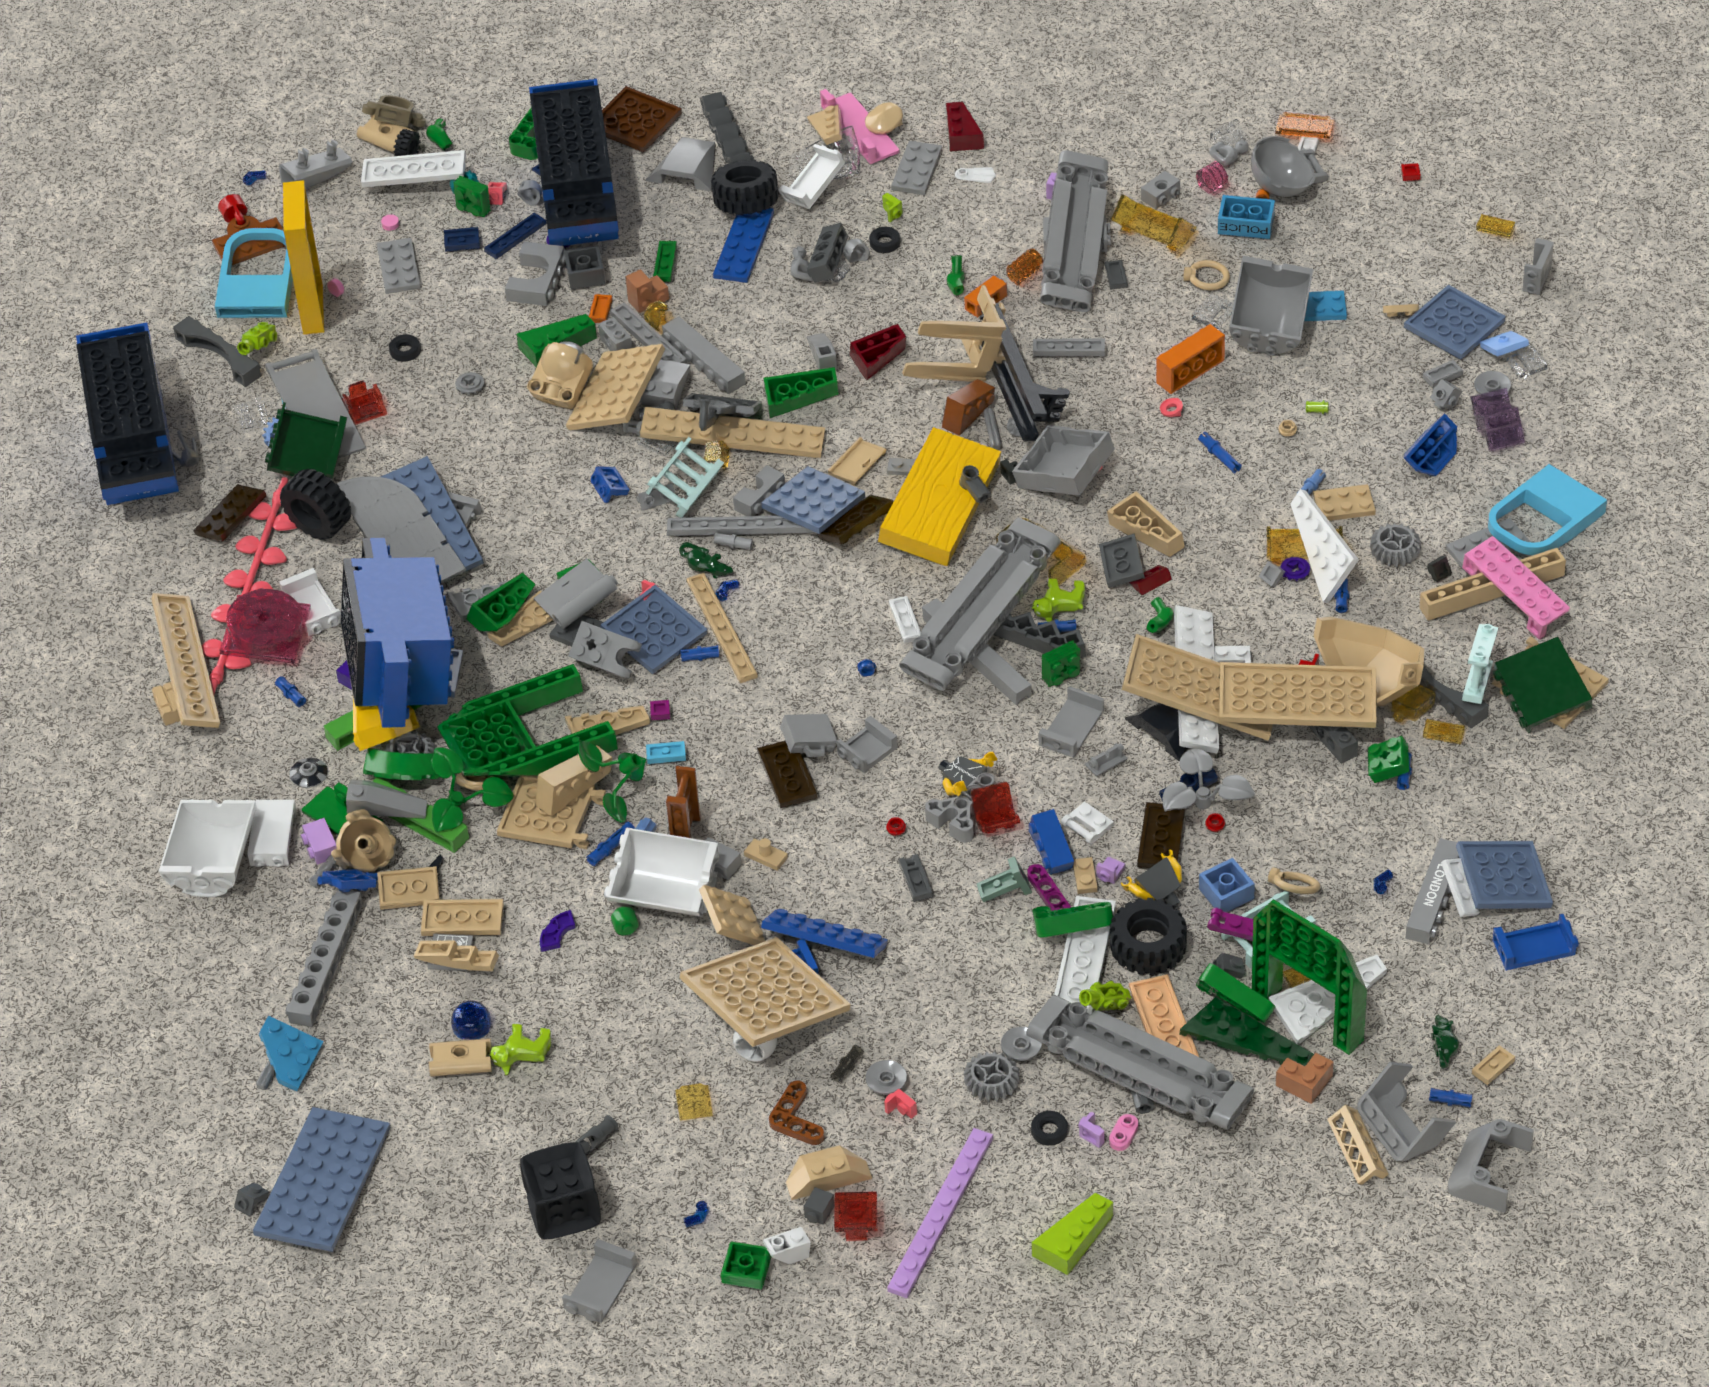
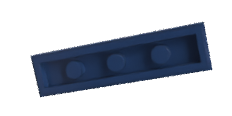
(515, 235)

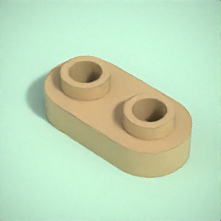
(1393, 310)

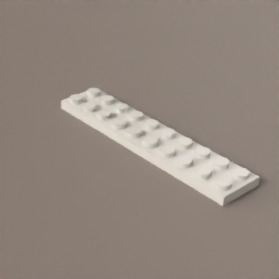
(1196, 636)

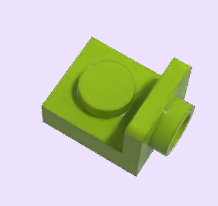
(892, 206)

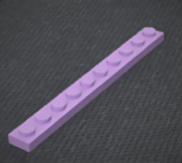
(940, 1213)

